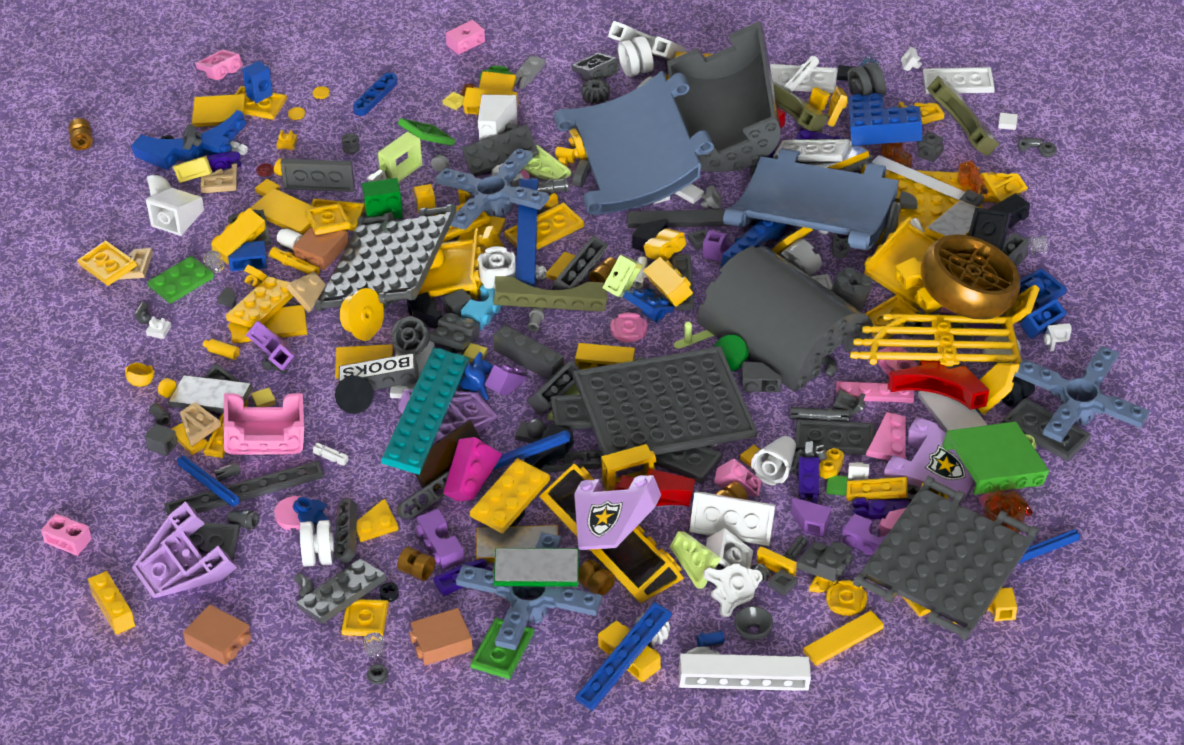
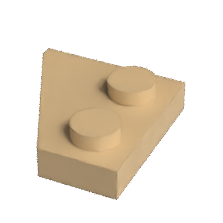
(142, 258)
(307, 290)
(198, 423)

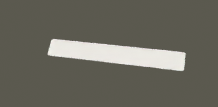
(919, 177)

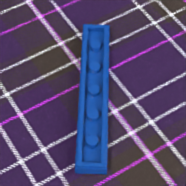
(623, 656)

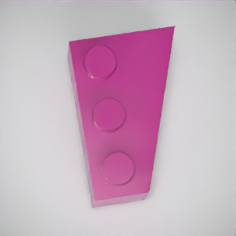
(470, 468)

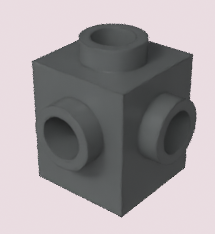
(930, 147)

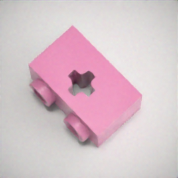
(465, 37)

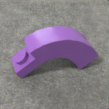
(278, 350)

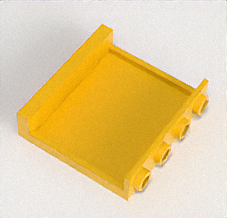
(898, 248)
(458, 269)

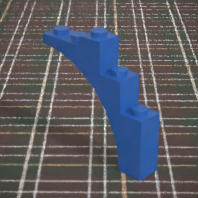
(166, 152)

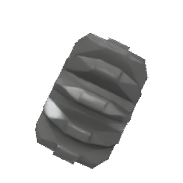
(595, 91)

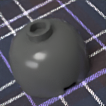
(410, 335)

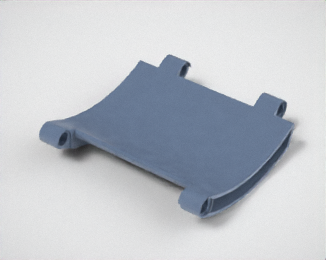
(637, 145)
(817, 198)

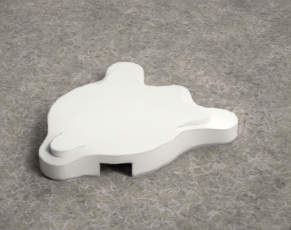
(733, 586)

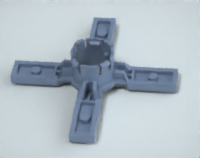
(493, 191)
(1089, 393)
(523, 610)

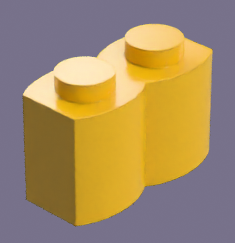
(665, 244)

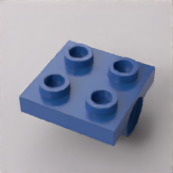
(1049, 287)
(653, 306)

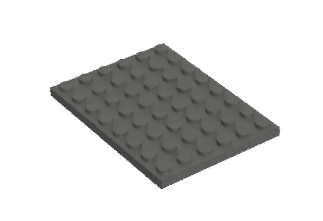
(665, 403)

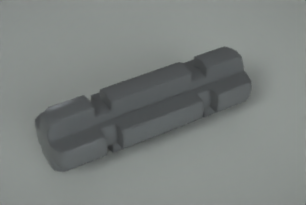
(795, 548)

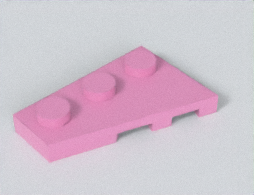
(889, 438)

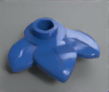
(309, 510)

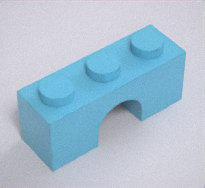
(482, 310)

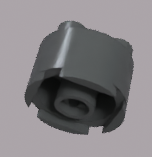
(852, 287)

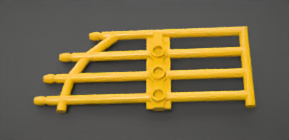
(943, 340)

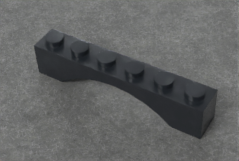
(550, 455)

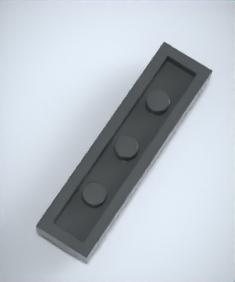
(683, 265)

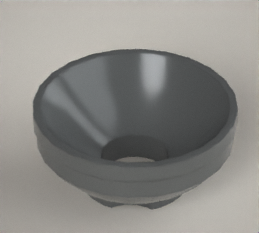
(756, 617)

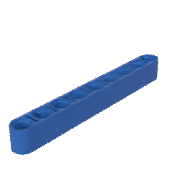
(527, 238)

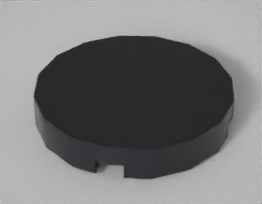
(354, 394)

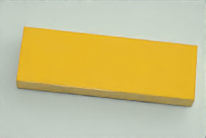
(877, 488)

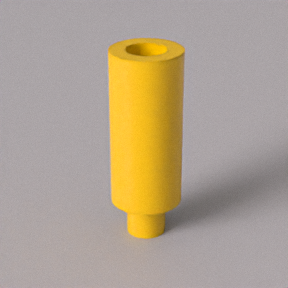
(222, 349)

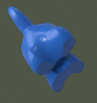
(475, 376)

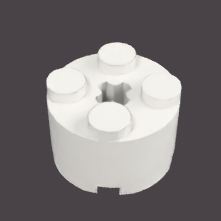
(496, 262)

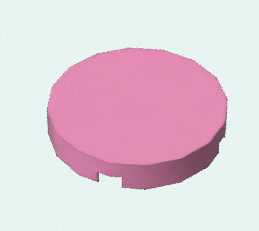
(629, 327)
(285, 515)

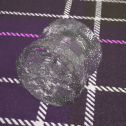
(1038, 244)
(213, 261)
(374, 645)

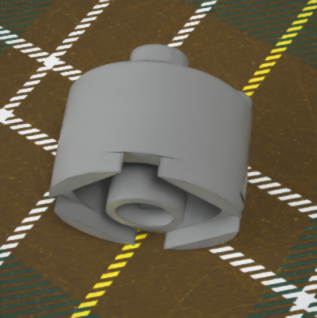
(802, 256)

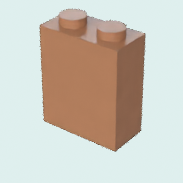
(321, 248)
(217, 634)
(440, 636)

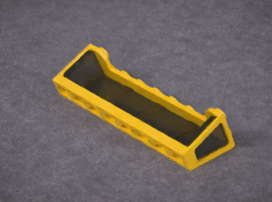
(634, 561)

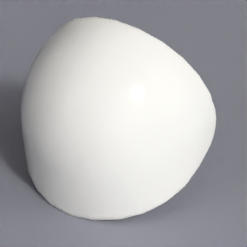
(157, 184)

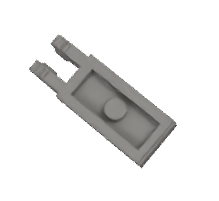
(529, 70)

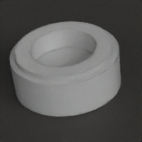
(439, 162)

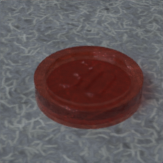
(265, 170)

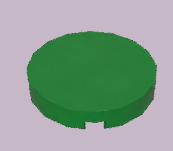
(734, 350)

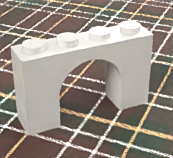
(659, 46)

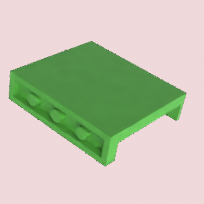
(997, 457)

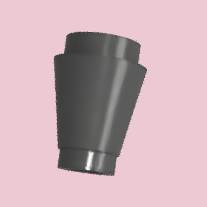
(245, 519)

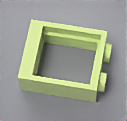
(389, 154)
(627, 273)

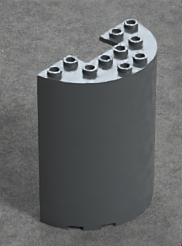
(731, 100)
(780, 314)

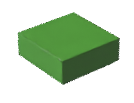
(837, 485)

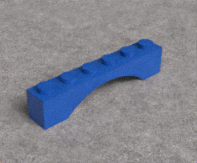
(756, 236)

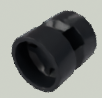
(1020, 391)

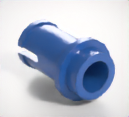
(709, 639)

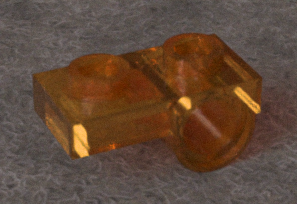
(895, 153)
(970, 176)

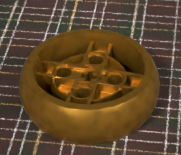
(970, 277)

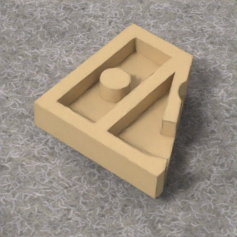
(220, 181)

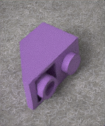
(505, 379)
(811, 517)

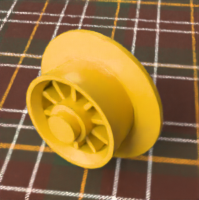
(362, 314)

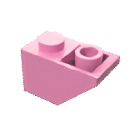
(737, 472)

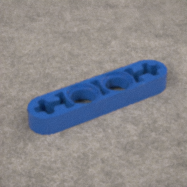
(386, 82)

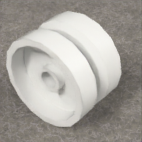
(635, 56)
(316, 543)

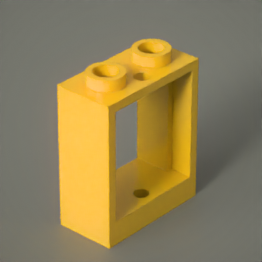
(624, 460)

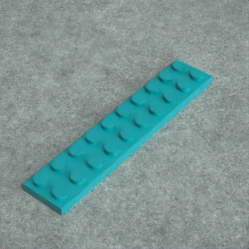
(425, 411)

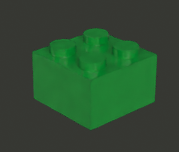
(382, 198)

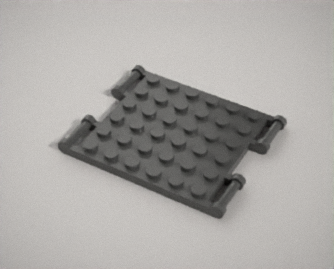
(388, 256)
(946, 558)

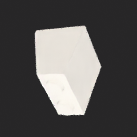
(495, 114)
(174, 210)

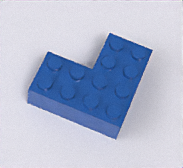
(877, 125)

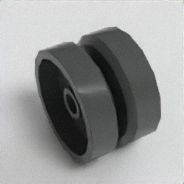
(866, 79)

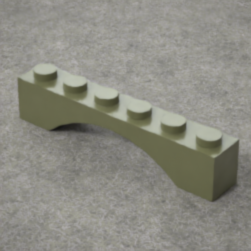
(800, 110)
(975, 130)
(512, 292)

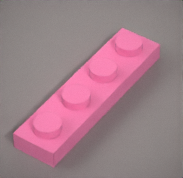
(875, 392)

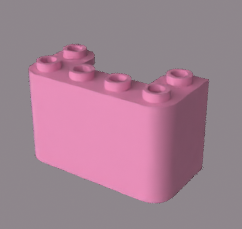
(263, 428)

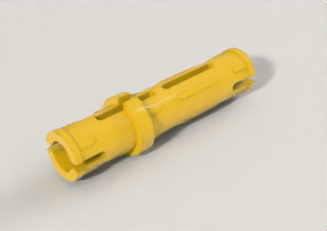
(288, 259)

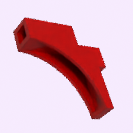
(932, 377)
(673, 488)

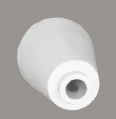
(774, 461)

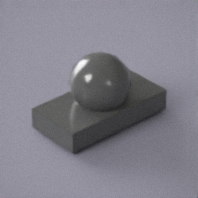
(531, 431)

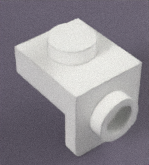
(1055, 334)

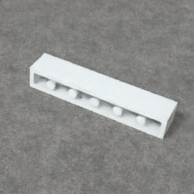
(744, 672)

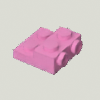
(220, 64)

